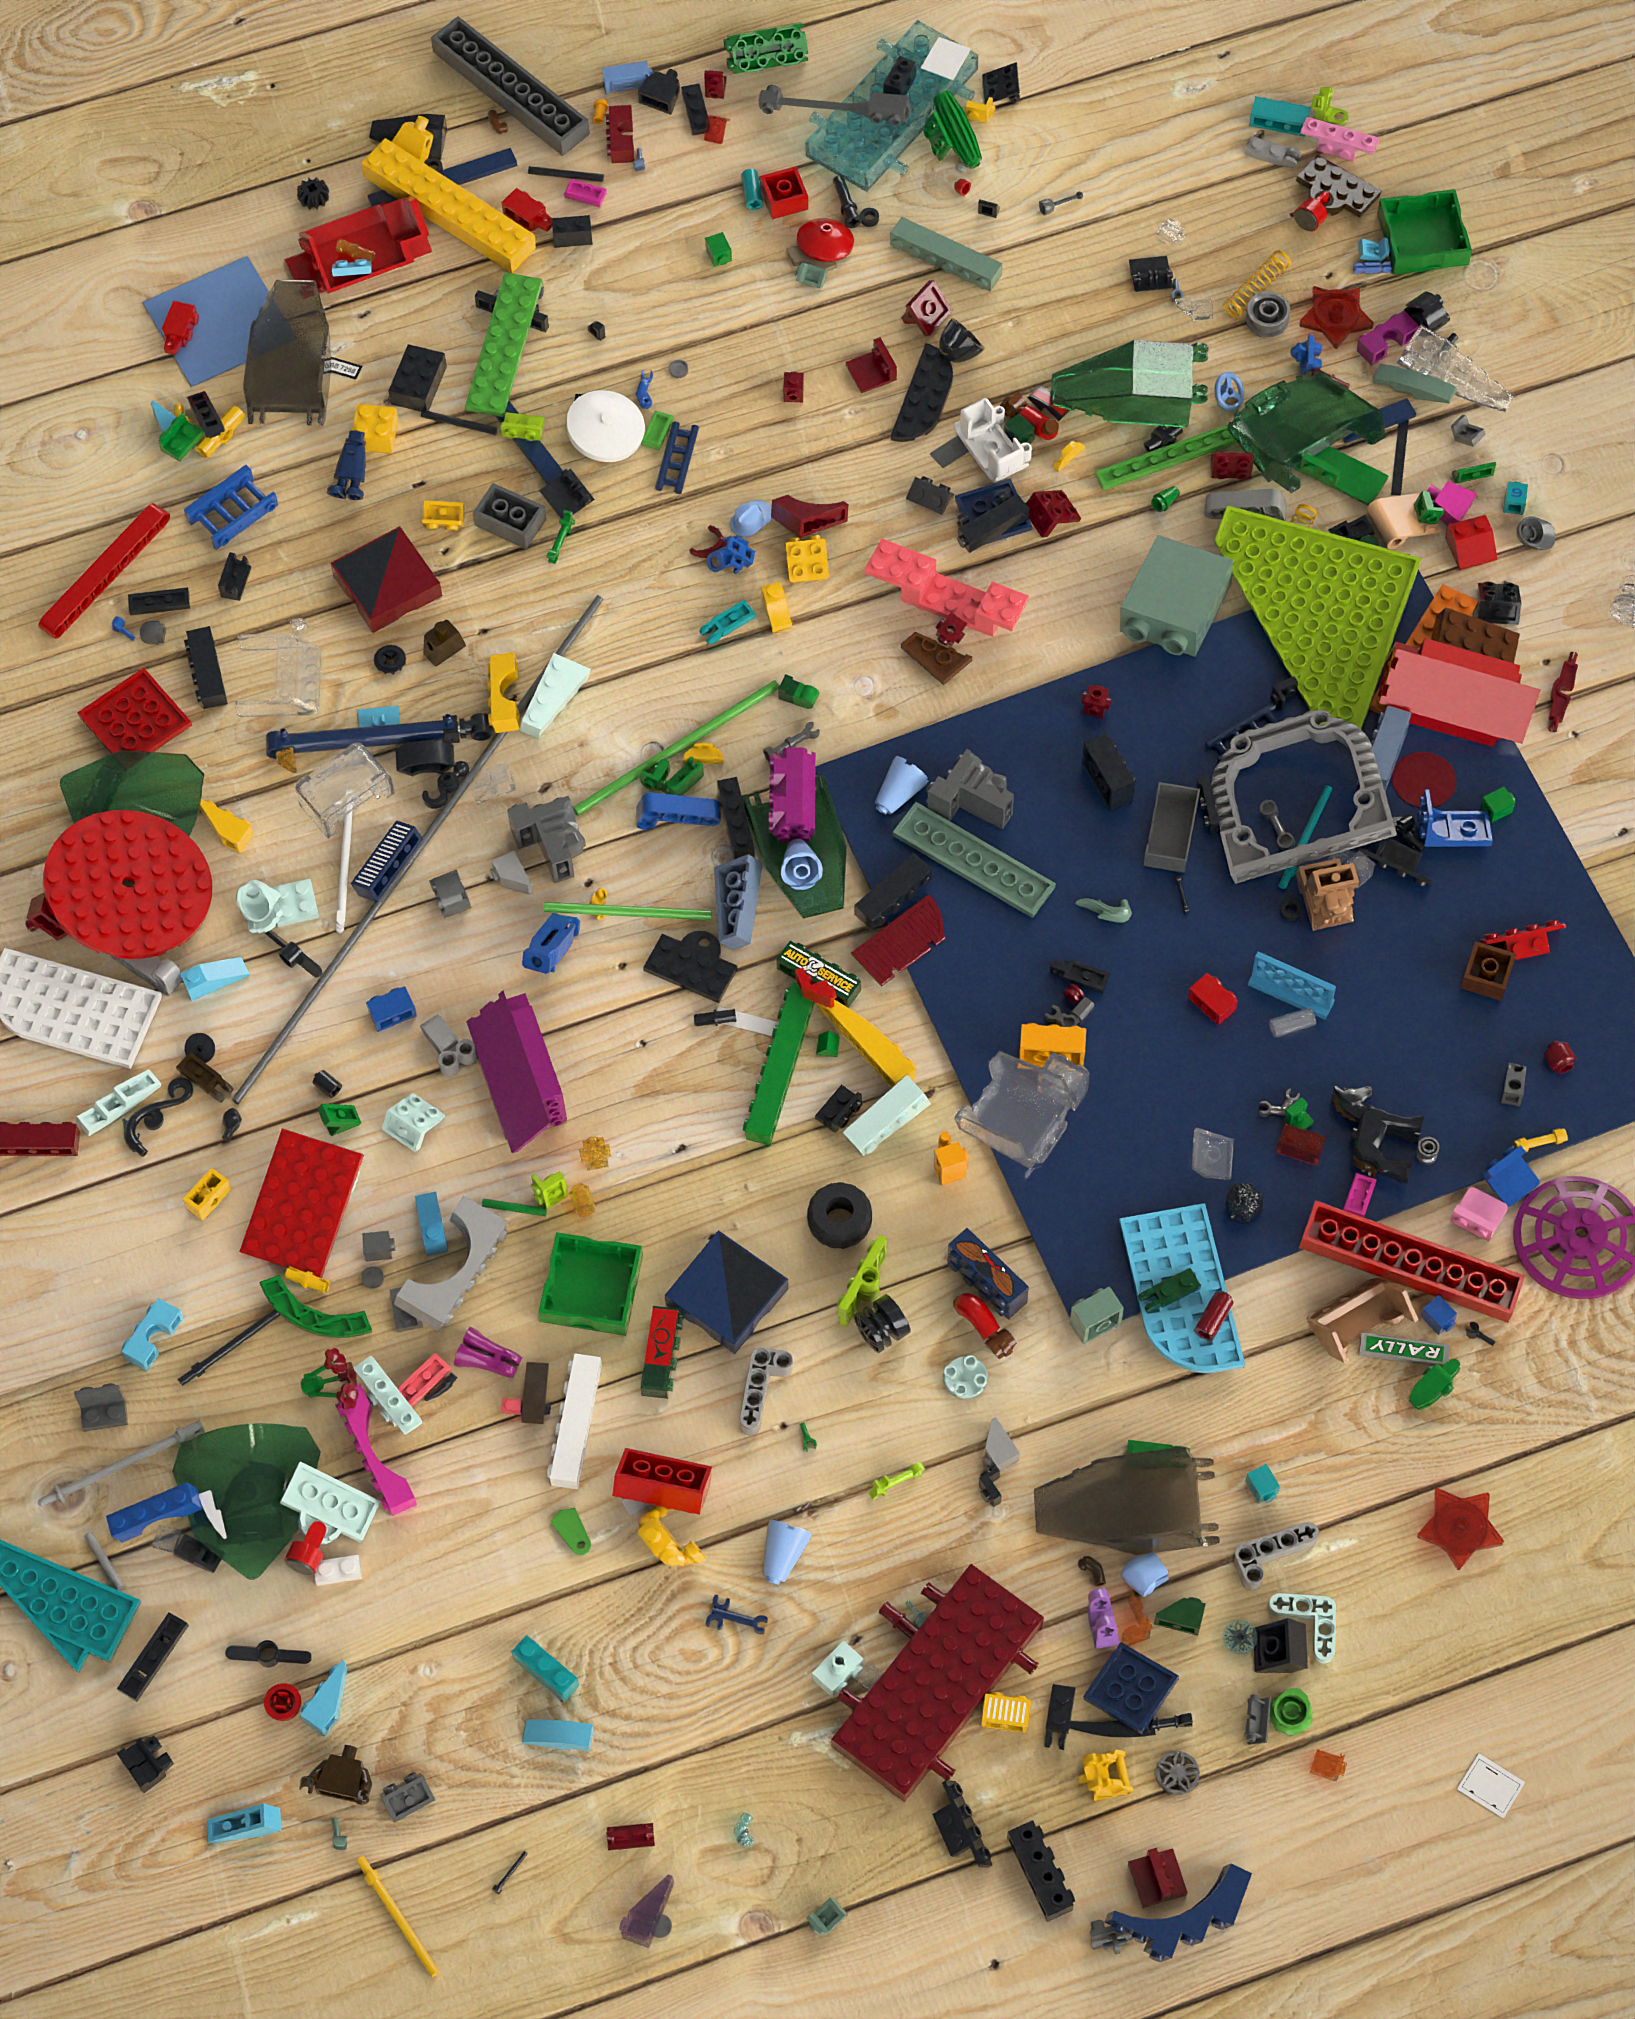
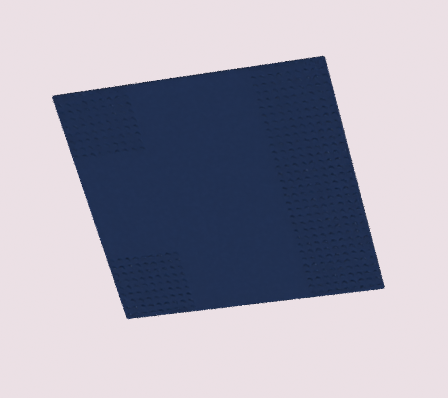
(1157, 1055)

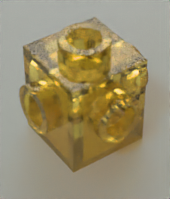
(595, 1153)

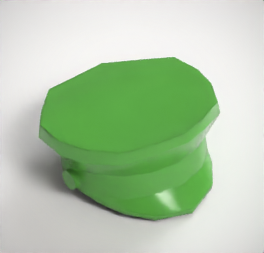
(1291, 1712)

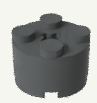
(450, 893)

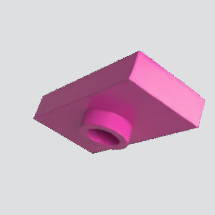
(585, 193)
(1359, 1195)

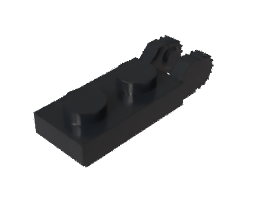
(1059, 1714)

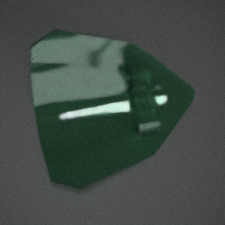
(137, 781)
(247, 1476)

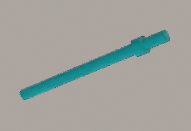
(1290, 872)

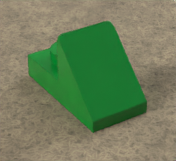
(338, 1117)

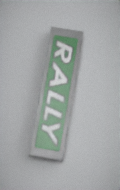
(1403, 1349)

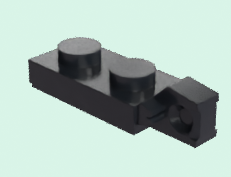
(1081, 975)

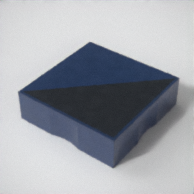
(726, 1291)

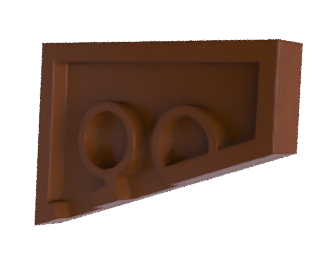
(938, 660)

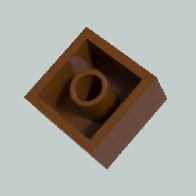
(1488, 971)

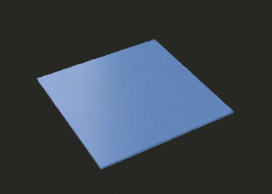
(226, 308)

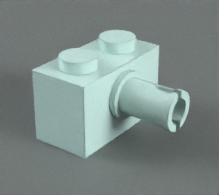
(838, 1669)

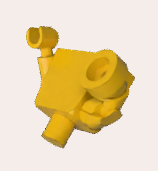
(663, 1543)

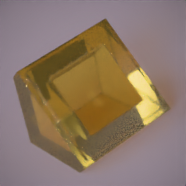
(287, 759)

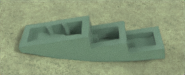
(1418, 384)

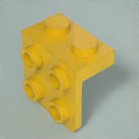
(807, 559)

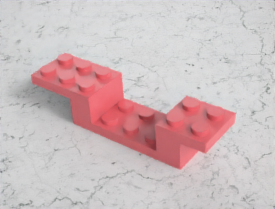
(940, 594)

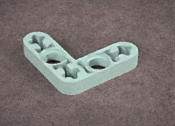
(1319, 1619)

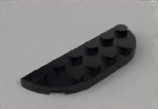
(924, 396)

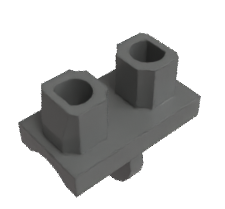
(1107, 1938)

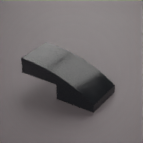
(1353, 530)
(197, 1554)

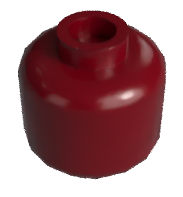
(1559, 1057)

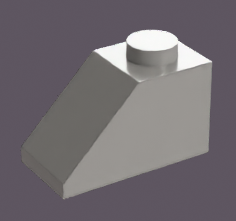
(511, 873)
(999, 1448)

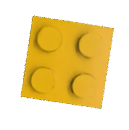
(379, 426)

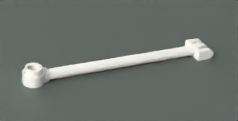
(344, 867)

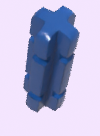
(1372, 267)

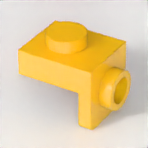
(978, 111)

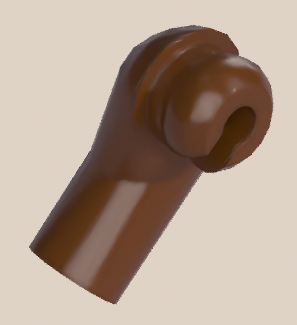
(494, 121)

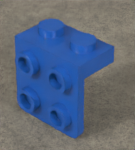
(1510, 1176)

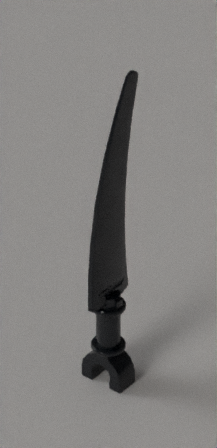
(1118, 1729)

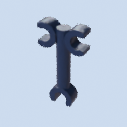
(721, 1611)

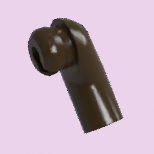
(1093, 1566)

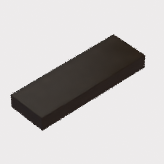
(535, 1393)

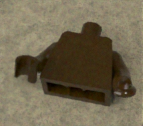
(340, 1778)

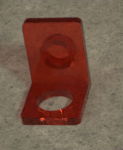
(715, 129)

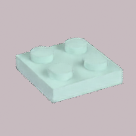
(297, 902)

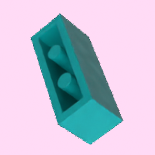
(1278, 116)
(545, 1668)

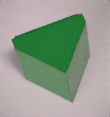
(828, 1044)

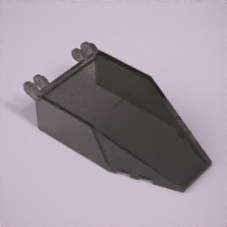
(289, 354)
(1129, 1503)

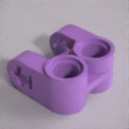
(1101, 1619)

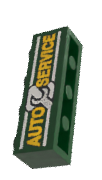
(797, 956)

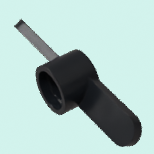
(293, 955)
(250, 1653)

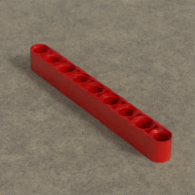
(104, 570)

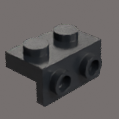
(929, 495)

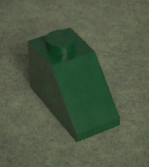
(1182, 1616)

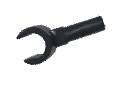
(1477, 1334)

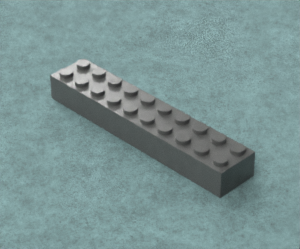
(510, 85)

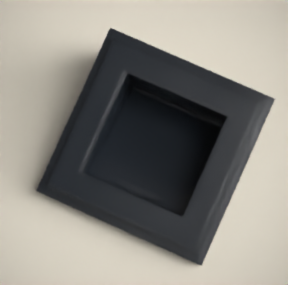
(988, 208)

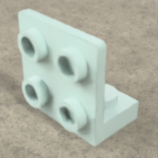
(410, 1120)

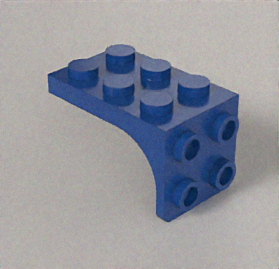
(1452, 827)

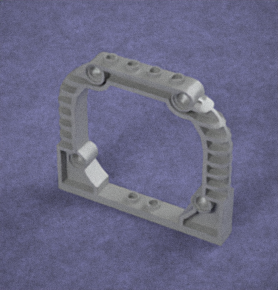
(1369, 824)

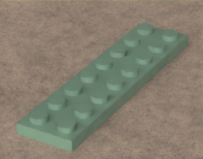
(974, 859)

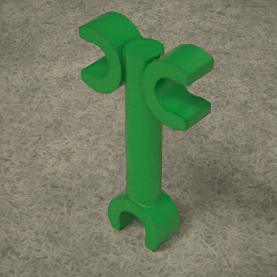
(566, 524)

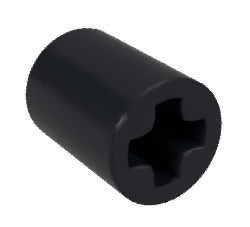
(327, 1083)

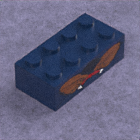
(987, 1274)

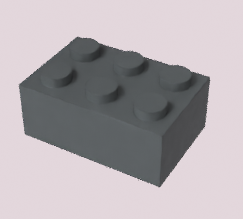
(509, 515)

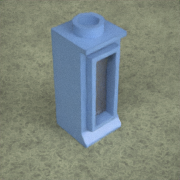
(626, 76)

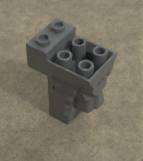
(973, 790)
(554, 829)

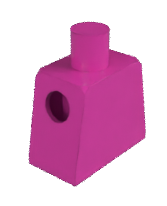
(1454, 501)

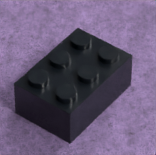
(417, 378)
(1108, 771)

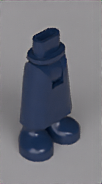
(350, 466)

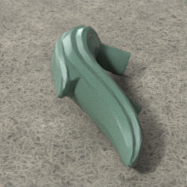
(1114, 914)

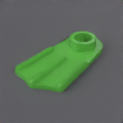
(571, 1530)

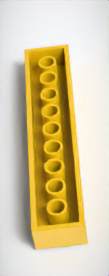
(449, 205)

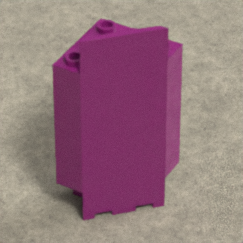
(517, 1069)

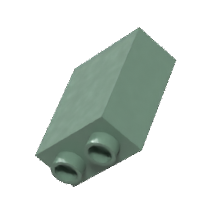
(1175, 596)

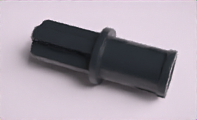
(715, 1017)

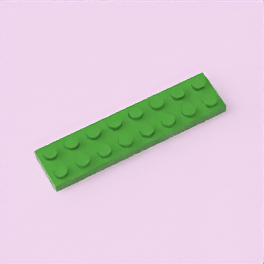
(503, 344)

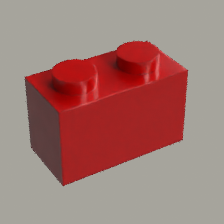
(1213, 998)

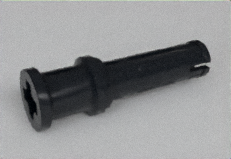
(848, 208)

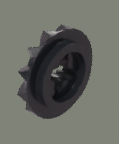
(390, 652)

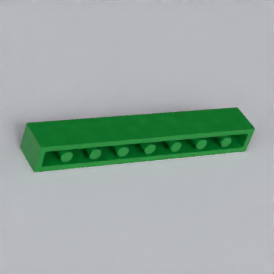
(779, 1067)

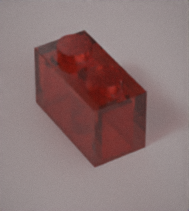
(1301, 1144)

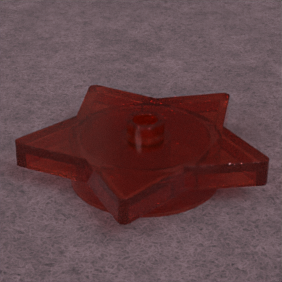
(1336, 314)
(1458, 1541)

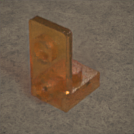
(1133, 1633)

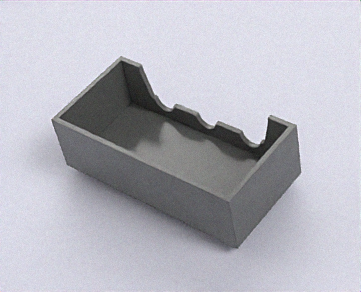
(1171, 827)

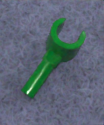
(807, 1438)

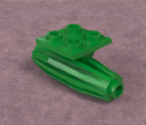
(951, 129)

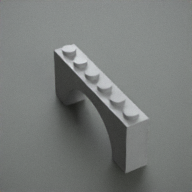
(436, 1301)

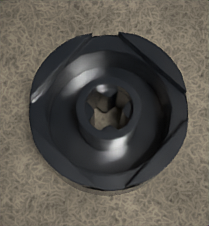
(1428, 311)

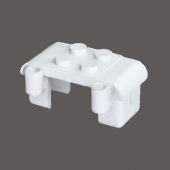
(988, 443)

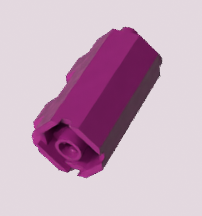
(792, 794)

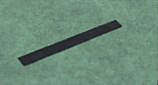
(1399, 458)

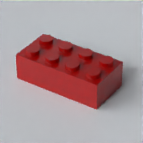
(662, 1481)

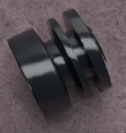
(885, 1321)

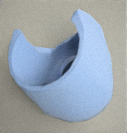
(1144, 1573)

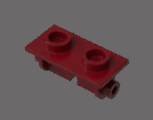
(630, 1836)

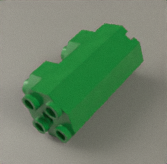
(766, 48)

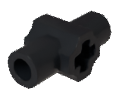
(1162, 437)

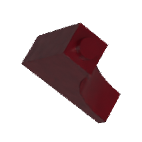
(805, 517)

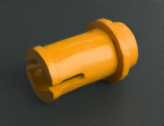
(599, 113)

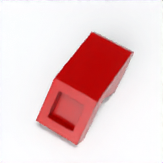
(817, 992)

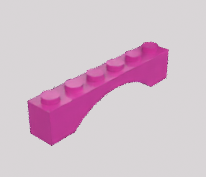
(394, 1488)

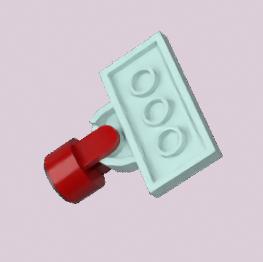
(325, 1512)

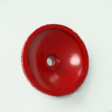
(825, 240)

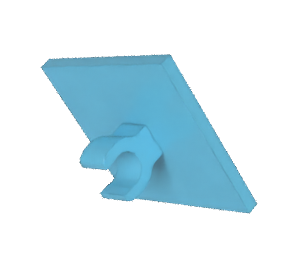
(378, 716)

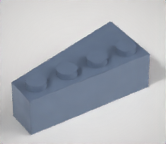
(736, 900)

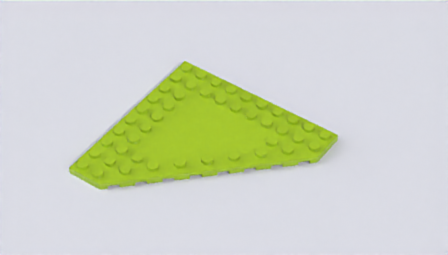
(1322, 604)

